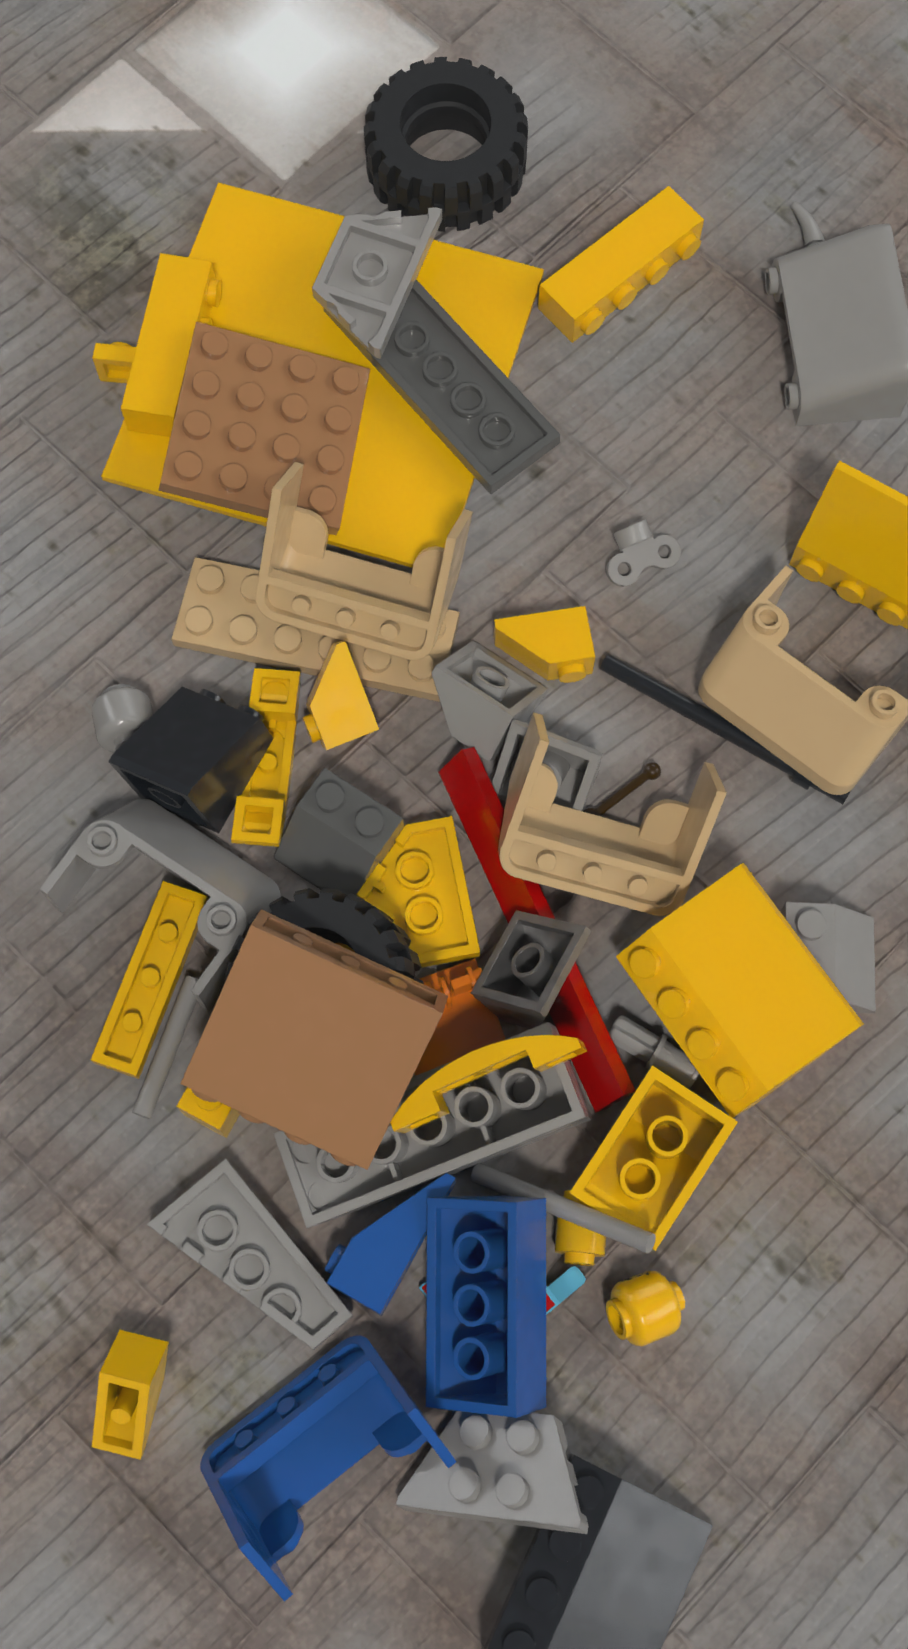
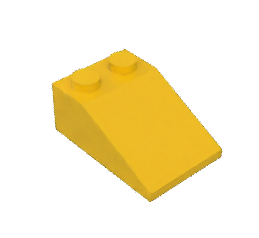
(654, 1155)

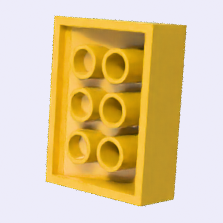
(859, 544)
(738, 990)

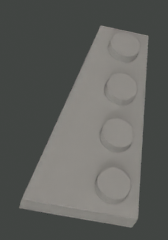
(246, 1248)

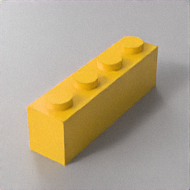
(621, 264)
(178, 298)

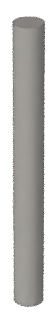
(566, 1208)

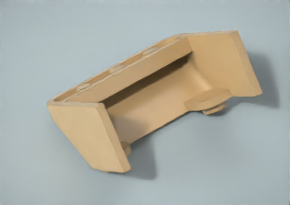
(347, 595)
(793, 707)
(597, 856)

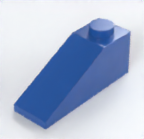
(382, 1253)

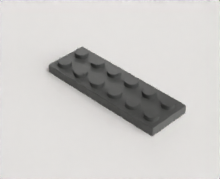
(461, 393)

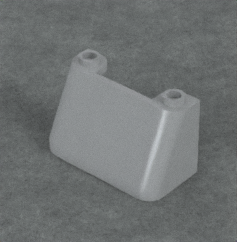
(844, 327)

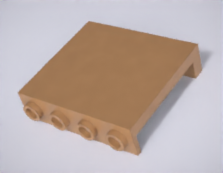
(313, 1040)

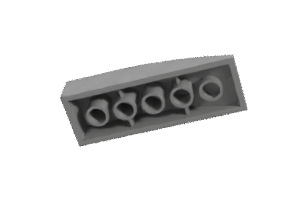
(484, 1122)

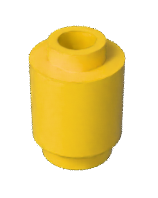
(578, 1243)

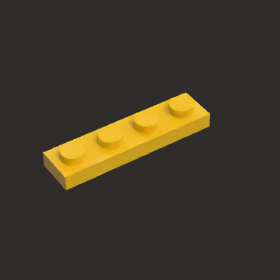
(149, 980)

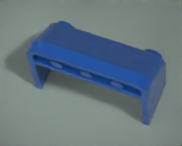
(304, 1443)

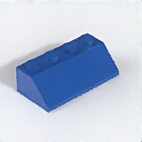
(486, 1304)

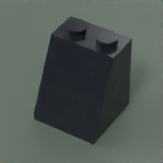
(194, 756)

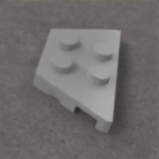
(374, 271)
(503, 1474)

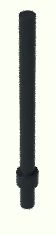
(703, 717)

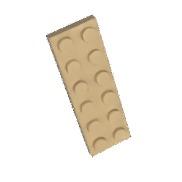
(224, 620)

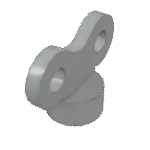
(640, 551)

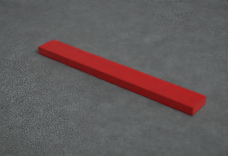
(574, 1008)

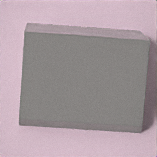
(572, 762)

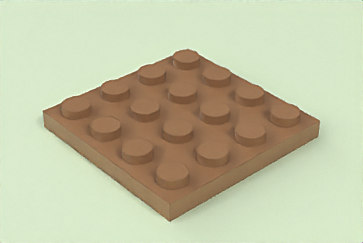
(253, 413)

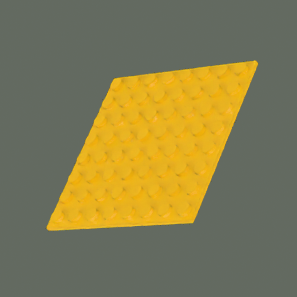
(402, 476)

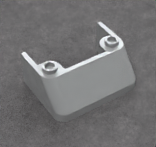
(232, 885)

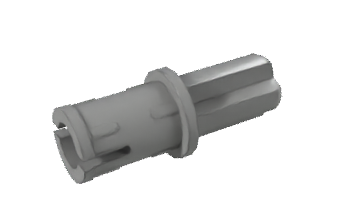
(653, 1050)

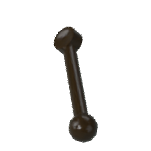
(650, 772)

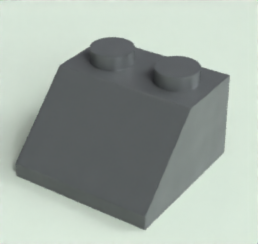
(337, 835)

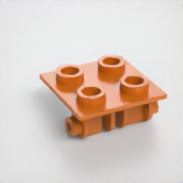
(465, 1020)

